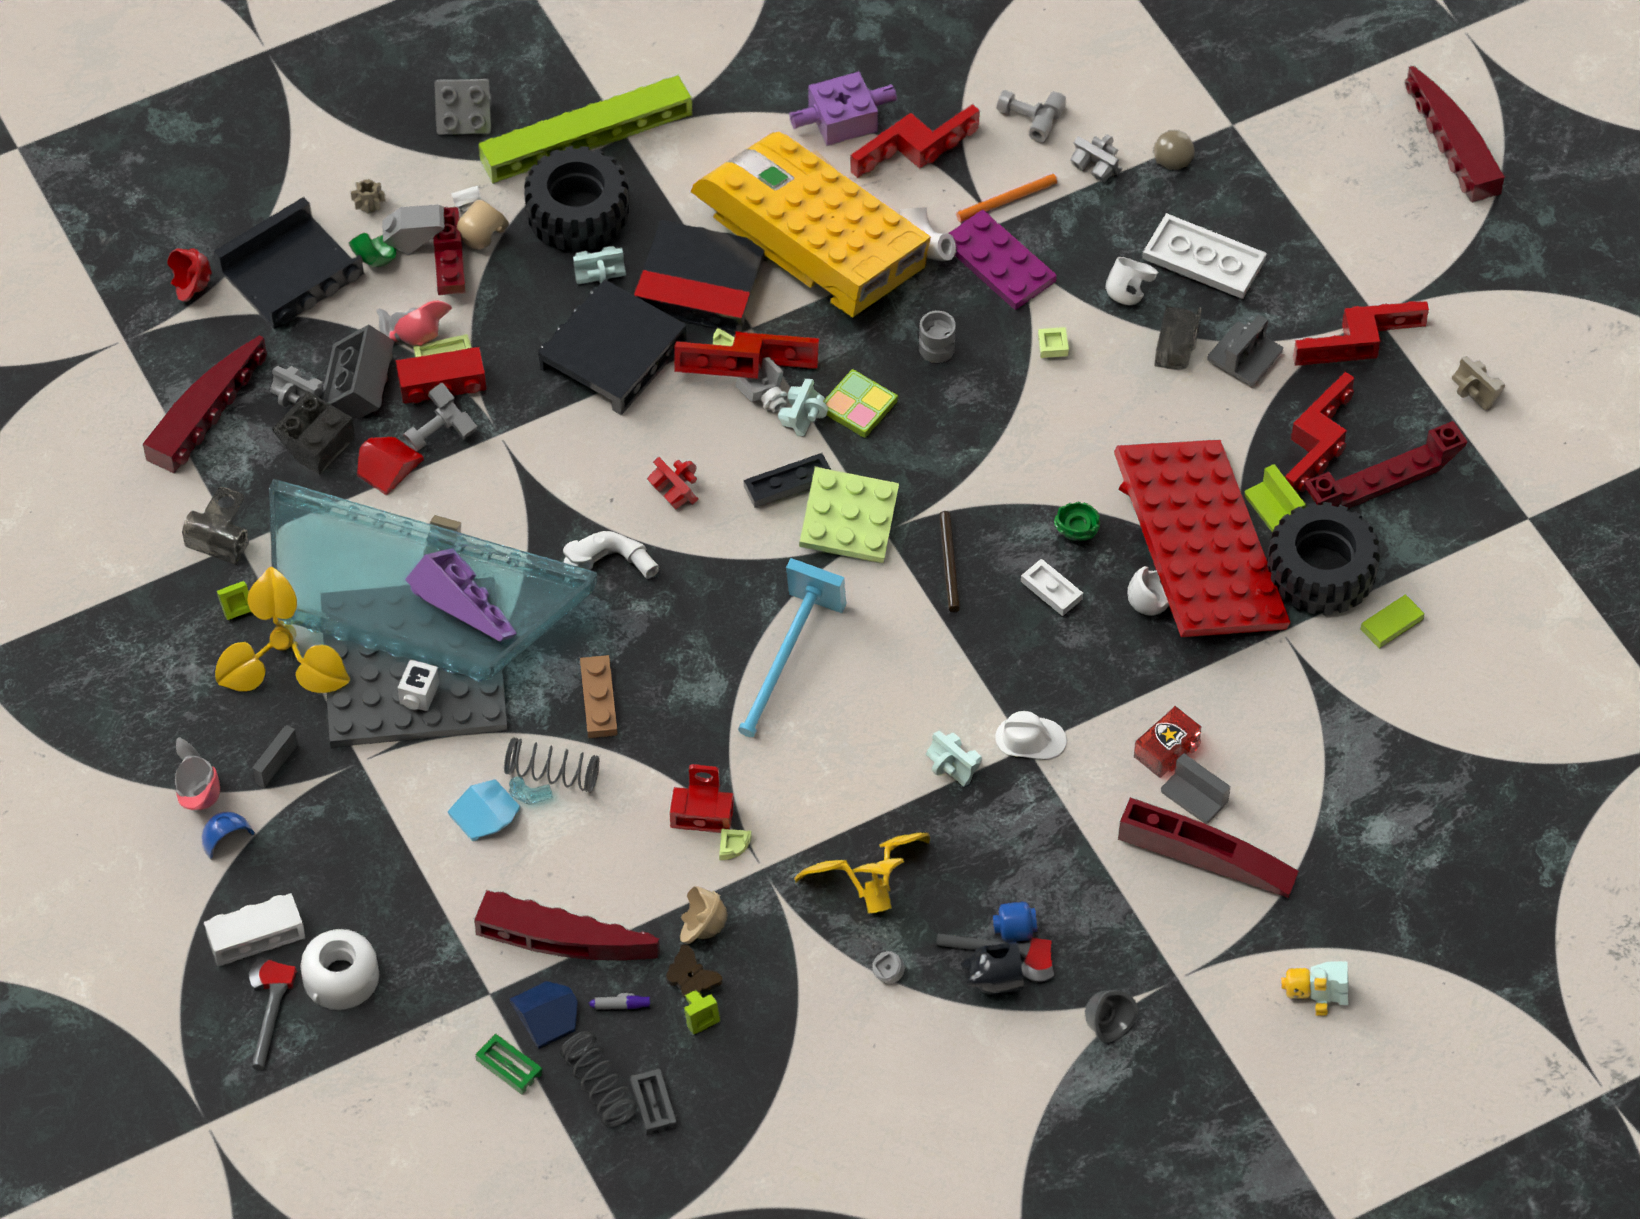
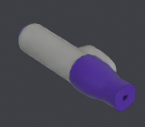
(622, 1001)

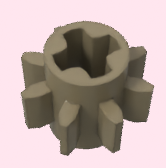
(368, 196)

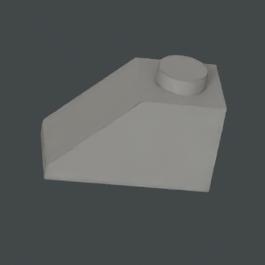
(412, 226)

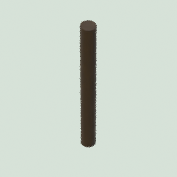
(949, 561)

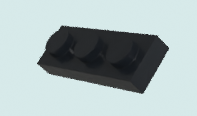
(783, 480)

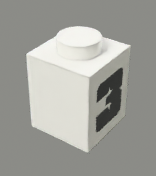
(418, 685)

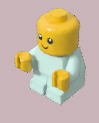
(1323, 982)

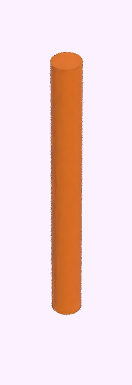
(1007, 197)

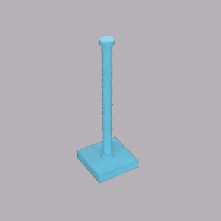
(814, 587)

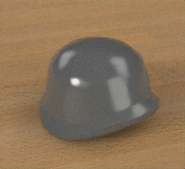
(1111, 1014)

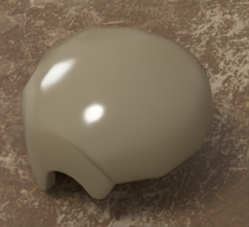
(1174, 150)

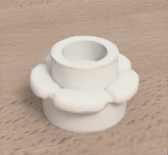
(774, 399)

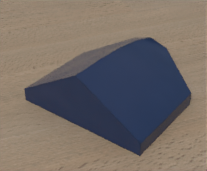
(547, 1012)

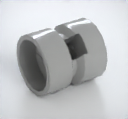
(937, 336)

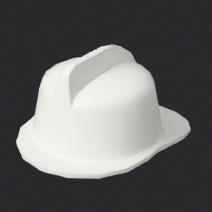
(1030, 736)

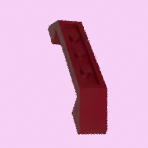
(1441, 447)

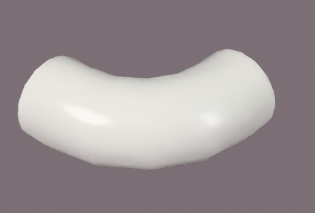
(942, 245)

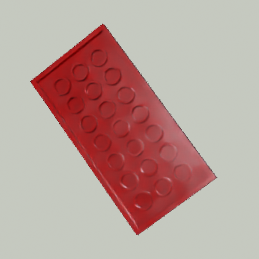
(1201, 538)

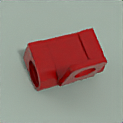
(701, 805)

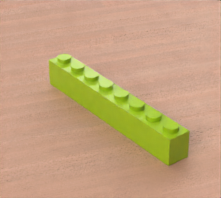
(586, 127)

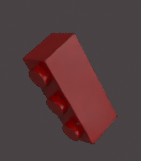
(458, 370)

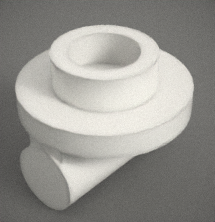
(465, 198)

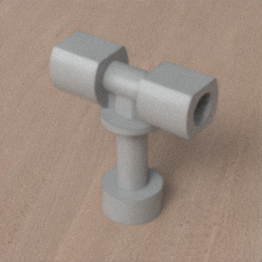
(1040, 115)
(447, 415)

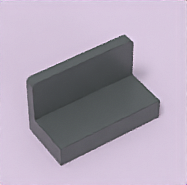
(1196, 789)

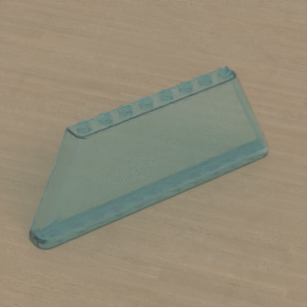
(352, 584)

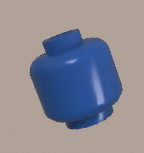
(1015, 922)

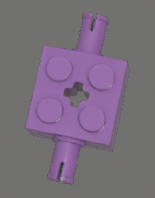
(843, 108)

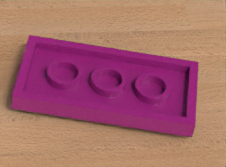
(1000, 260)

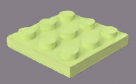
(849, 515)

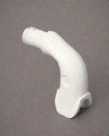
(600, 544)

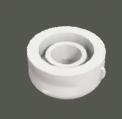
(343, 988)

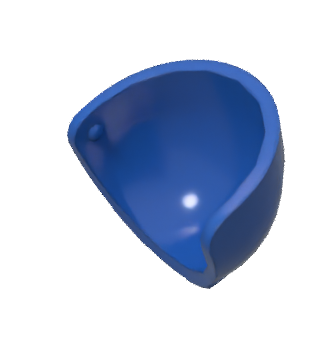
(220, 826)

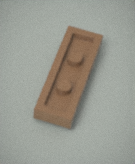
(598, 696)

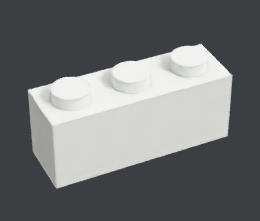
(254, 929)

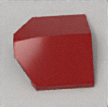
(386, 462)

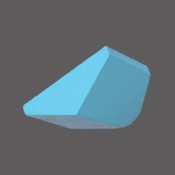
(484, 809)

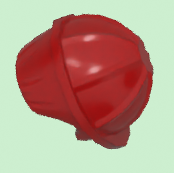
(190, 272)

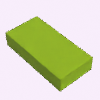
(1392, 621)

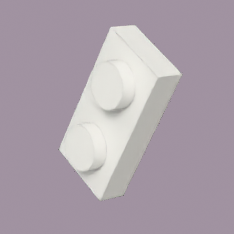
(1051, 587)

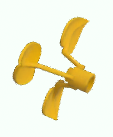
(240, 667)
(875, 891)

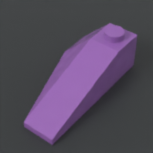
(449, 584)

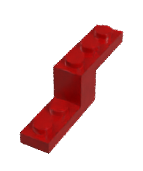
(915, 141)
(1360, 333)
(746, 355)
(1319, 433)

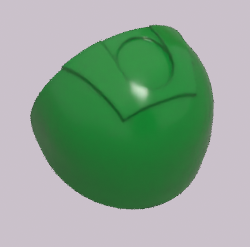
(373, 251)

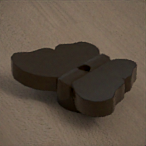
(685, 966)

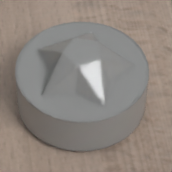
(888, 967)

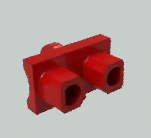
(680, 491)

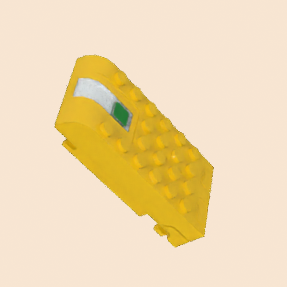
(814, 221)

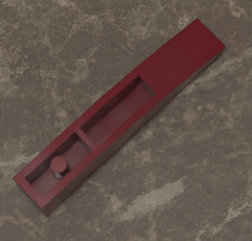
(1456, 138)
(202, 407)
(1203, 847)
(559, 932)

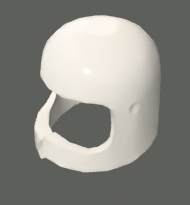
(1126, 273)

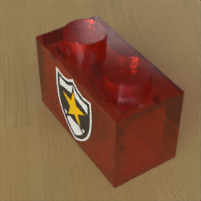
(1167, 742)

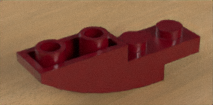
(449, 255)

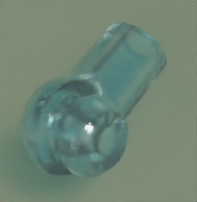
(527, 794)

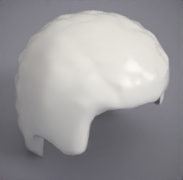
(1147, 592)

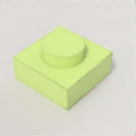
(1053, 342)

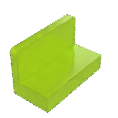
(1273, 497)

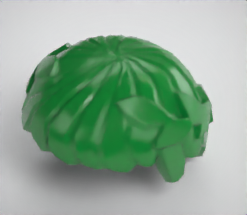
(1077, 521)

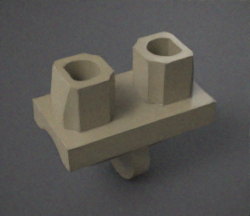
(1476, 383)

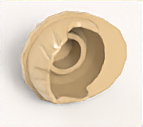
(705, 915)

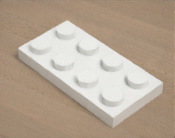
(1204, 256)

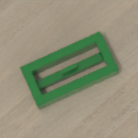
(527, 1079)

